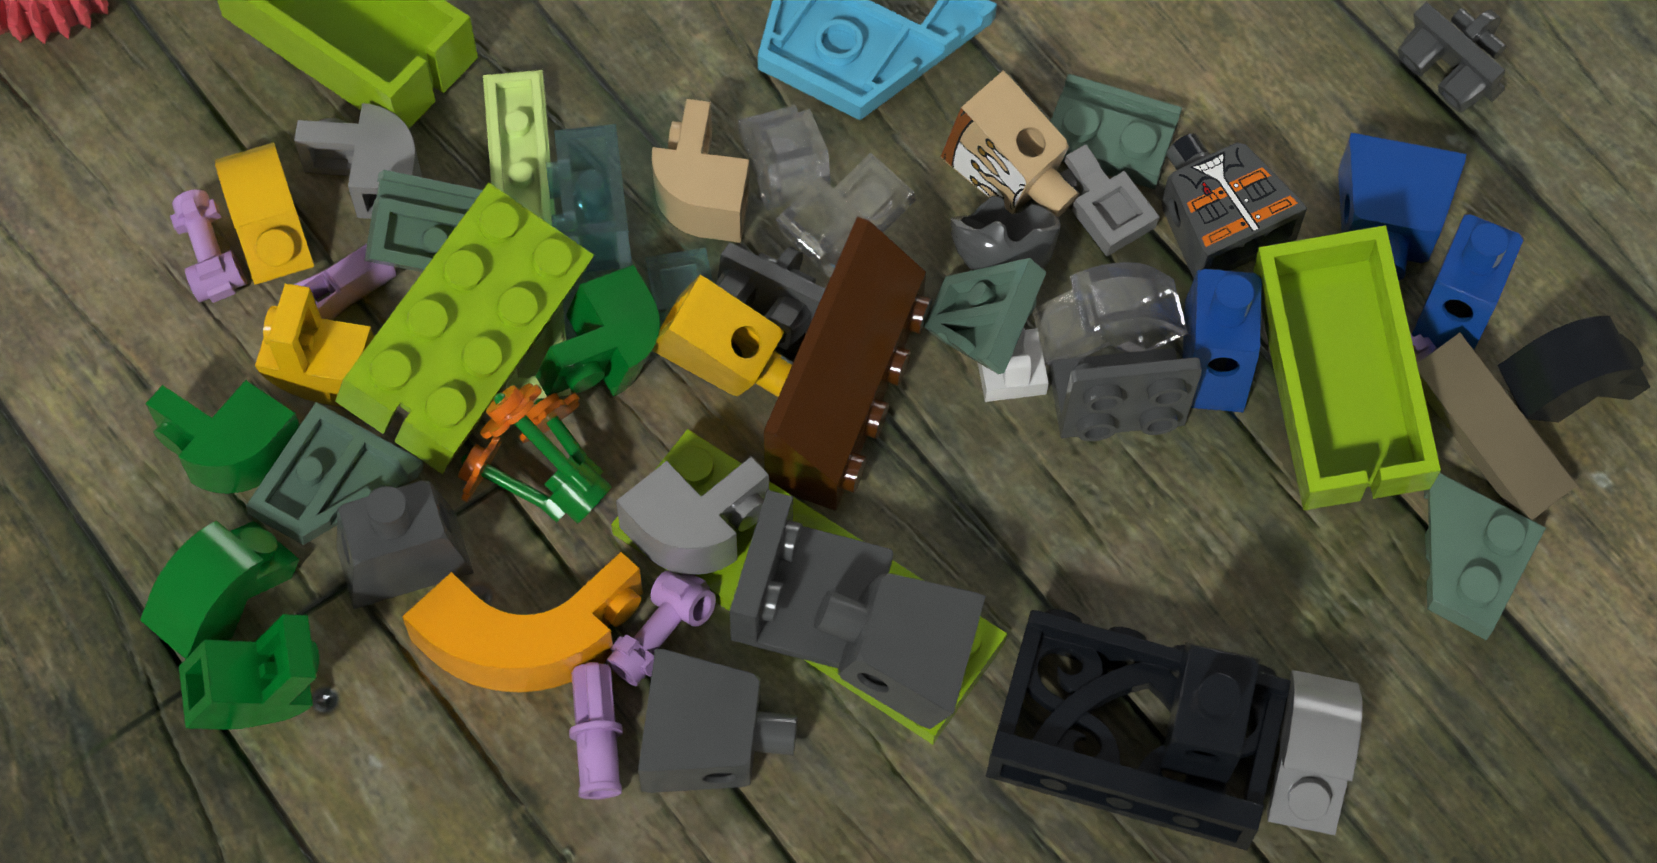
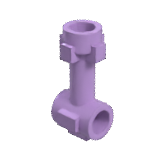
(215, 273)
(677, 599)

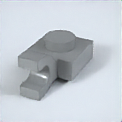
(1107, 208)

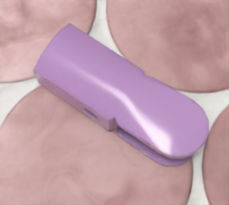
(347, 282)

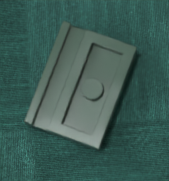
(1118, 127)
(414, 218)

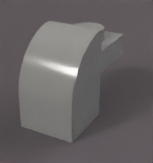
(358, 151)
(691, 530)
(1316, 753)

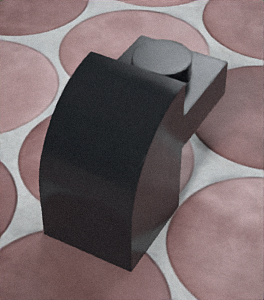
(1572, 368)

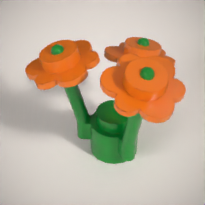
(577, 481)

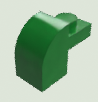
(615, 336)
(232, 447)
(210, 581)
(250, 682)

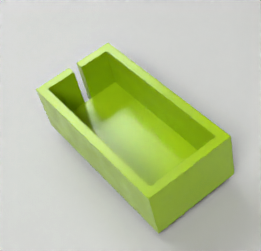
(366, 48)
(464, 327)
(1346, 368)

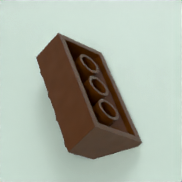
(845, 369)

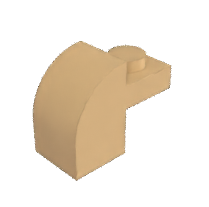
(697, 189)

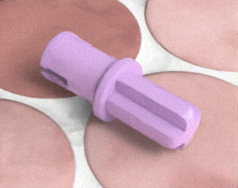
(595, 731)

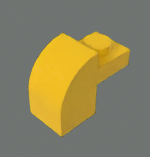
(263, 213)
(305, 351)

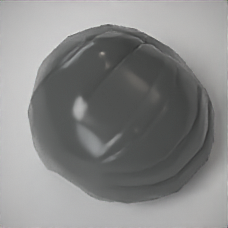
(999, 237)

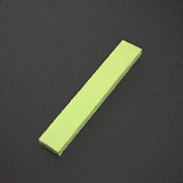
(518, 168)

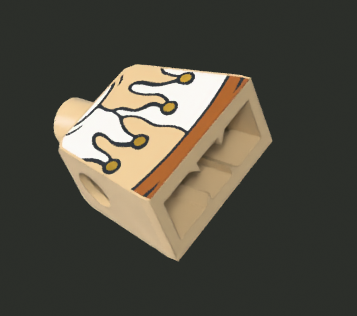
(1009, 148)

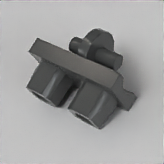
(1474, 71)
(772, 288)

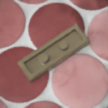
(1492, 429)

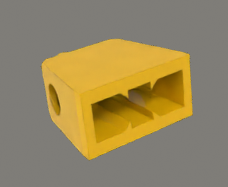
(700, 337)

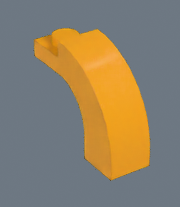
(523, 650)

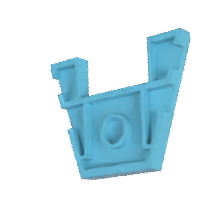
(860, 51)

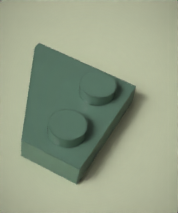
(986, 310)
(322, 469)
(1474, 555)

